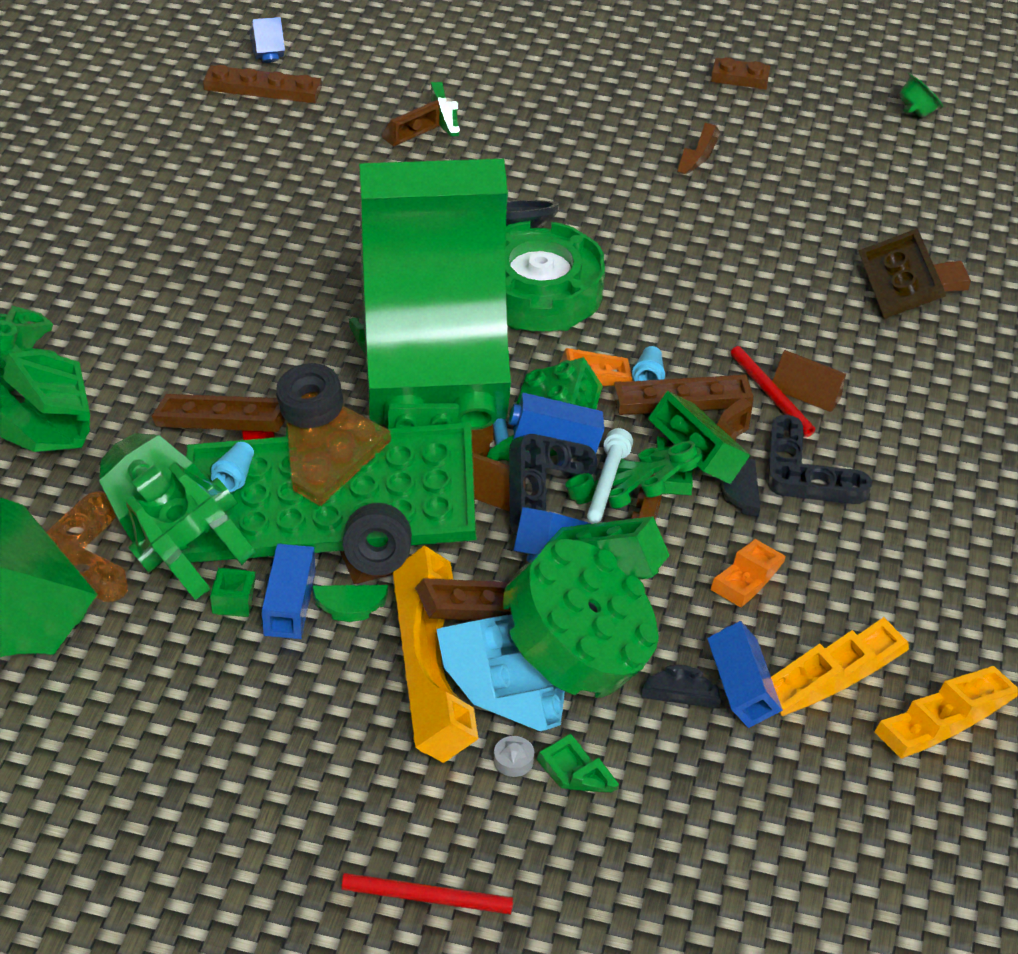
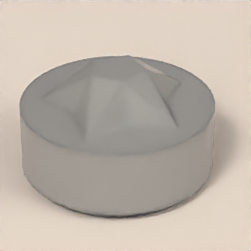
(513, 756)

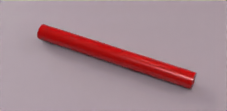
(770, 388)
(427, 893)

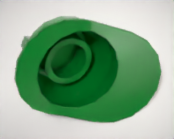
(918, 98)

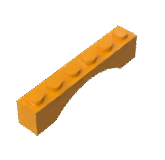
(439, 717)

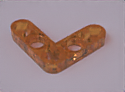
(73, 545)

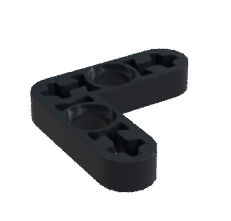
(540, 463)
(794, 470)

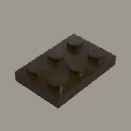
(901, 273)

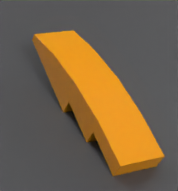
(840, 665)
(947, 713)

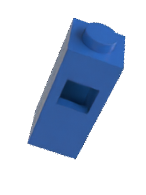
(557, 420)
(288, 591)
(744, 674)

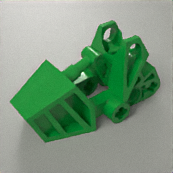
(53, 388)
(167, 505)

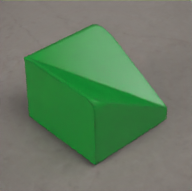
(232, 592)

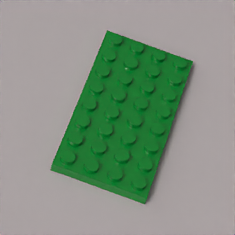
(420, 473)

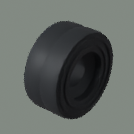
(311, 411)
(377, 559)

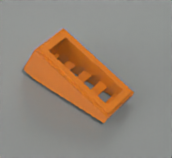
(603, 365)

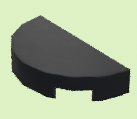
(744, 490)
(683, 686)

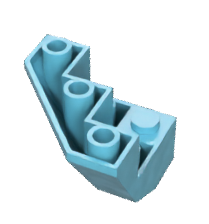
(496, 674)

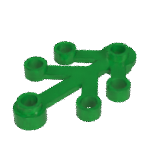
(630, 474)

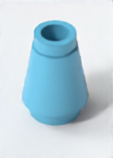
(649, 365)
(233, 466)

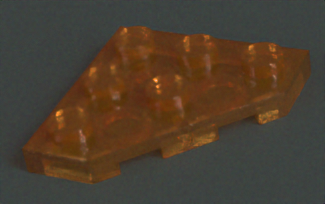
(333, 453)

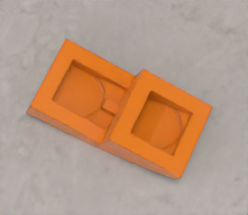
(749, 573)

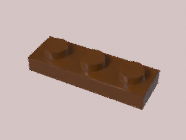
(462, 598)

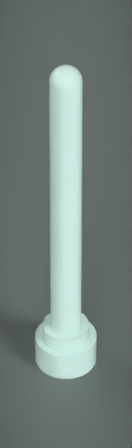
(617, 446)

